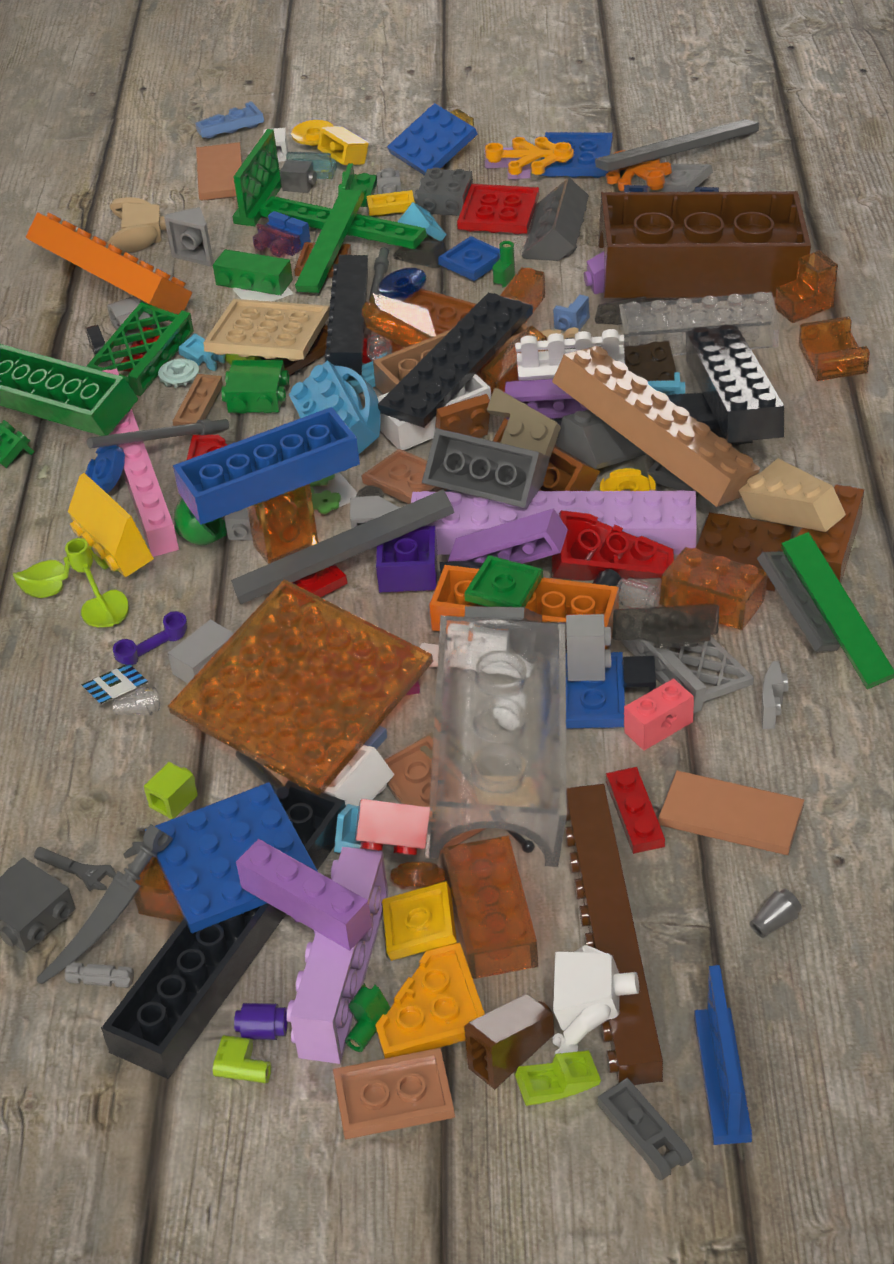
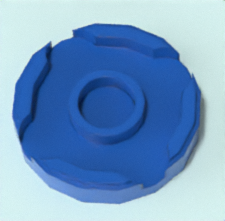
(106, 467)

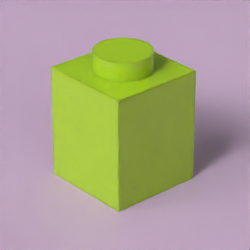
(171, 790)

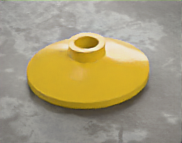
(309, 131)

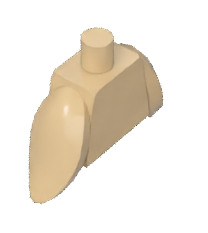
(139, 225)

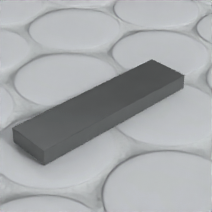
(798, 601)

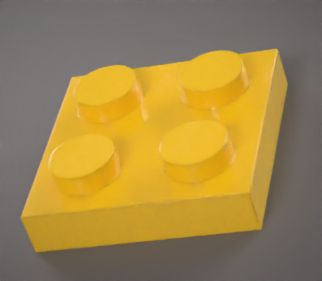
(419, 921)

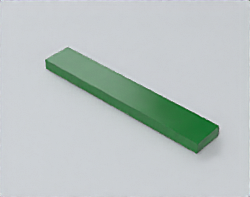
(329, 241)
(838, 611)

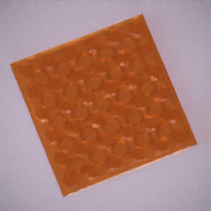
(301, 686)

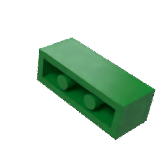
(252, 272)

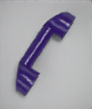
(175, 627)

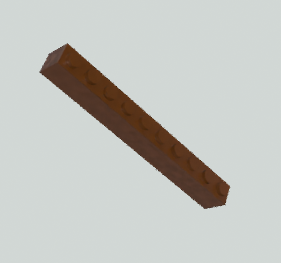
(612, 931)

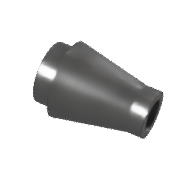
(777, 911)

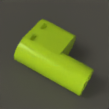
(235, 1061)

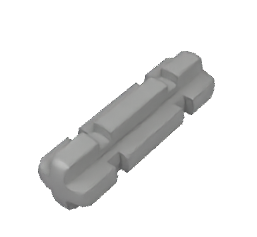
(99, 975)

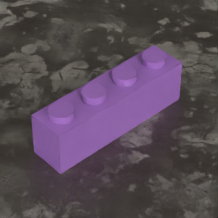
(544, 397)
(515, 541)
(304, 894)

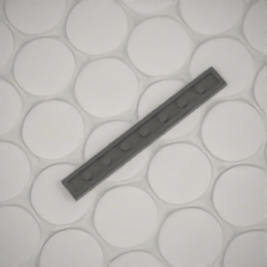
(676, 145)
(343, 546)

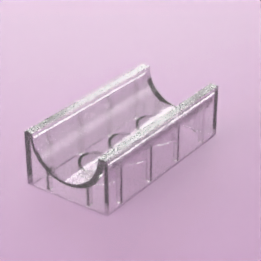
(499, 732)

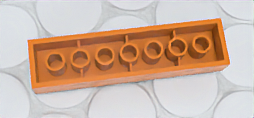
(109, 263)

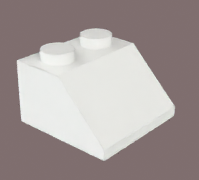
(361, 778)

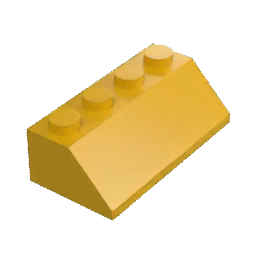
(107, 528)

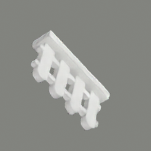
(544, 364)

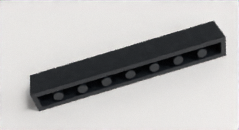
(346, 321)

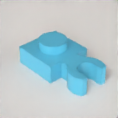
(194, 350)

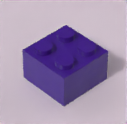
(408, 562)

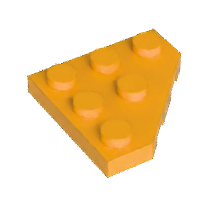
(431, 1005)

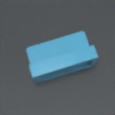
(420, 217)

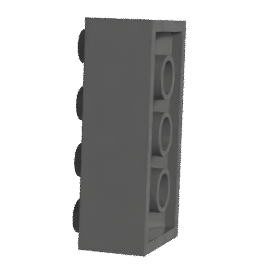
(557, 223)
(485, 468)

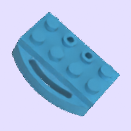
(330, 387)

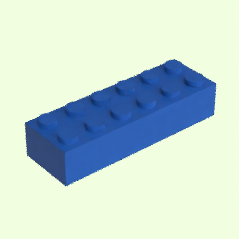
(266, 465)

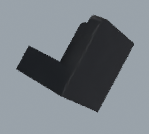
(639, 671)

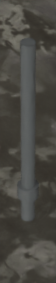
(380, 266)
(201, 427)

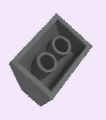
(594, 441)

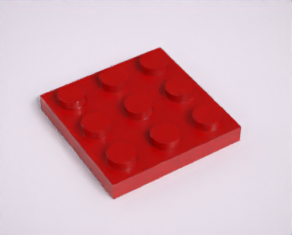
(498, 208)

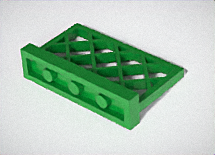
(257, 180)
(157, 352)

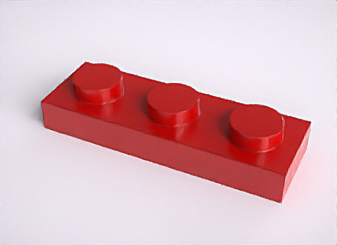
(635, 810)

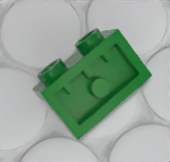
(358, 182)
(11, 443)

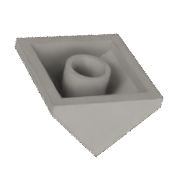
(189, 236)

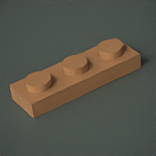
(198, 399)

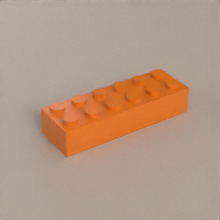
(551, 598)

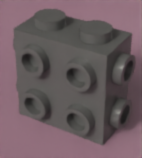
(443, 191)
(31, 904)

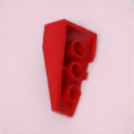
(597, 547)

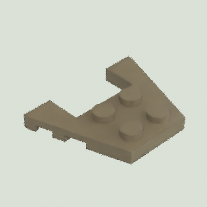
(525, 425)

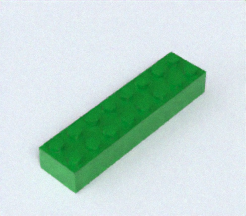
(63, 391)

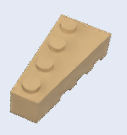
(792, 498)

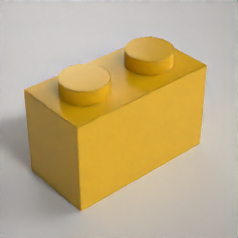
(343, 145)

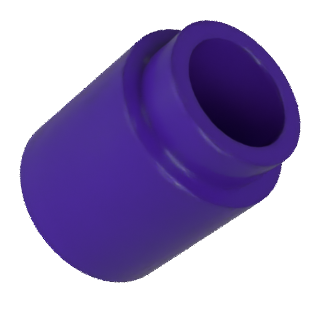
(261, 1021)

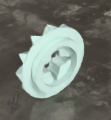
(184, 368)

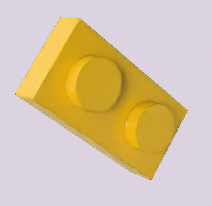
(389, 203)

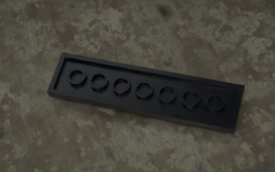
(455, 359)

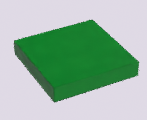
(503, 583)

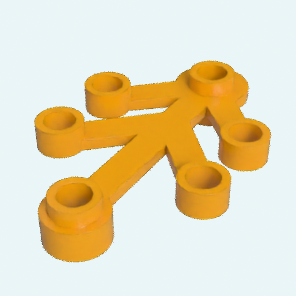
(528, 153)

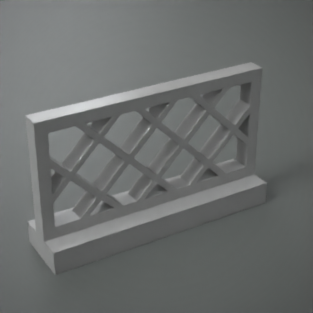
(670, 666)

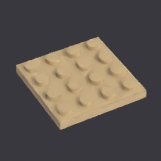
(267, 329)

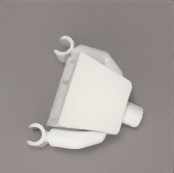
(586, 993)

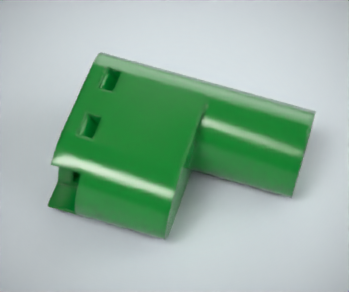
(505, 267)
(367, 1008)

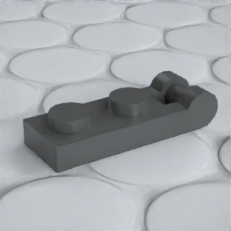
(644, 1128)

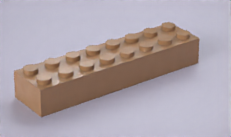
(655, 424)

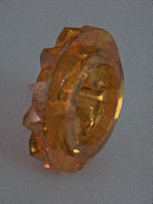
(417, 874)

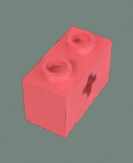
(658, 714)

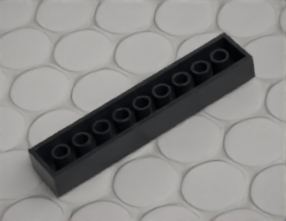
(199, 969)

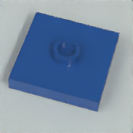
(470, 258)

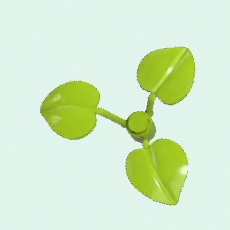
(46, 580)

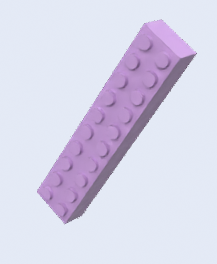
(657, 515)

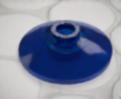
(402, 283)

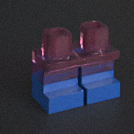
(282, 235)

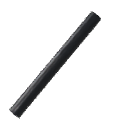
(264, 775)

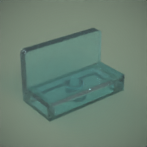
(322, 162)

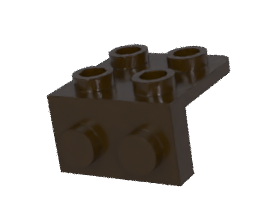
(651, 361)

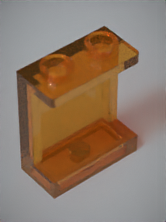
(832, 349)

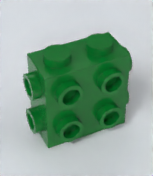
(255, 386)

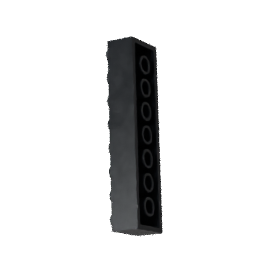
(734, 384)

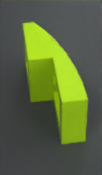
(564, 1077)

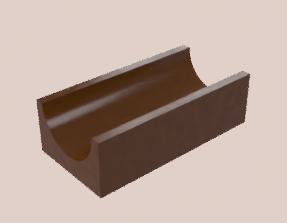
(700, 243)

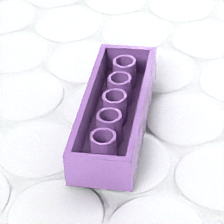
(333, 973)

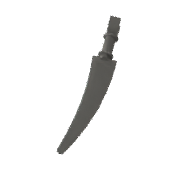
(111, 905)

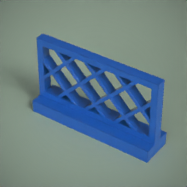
(721, 1066)

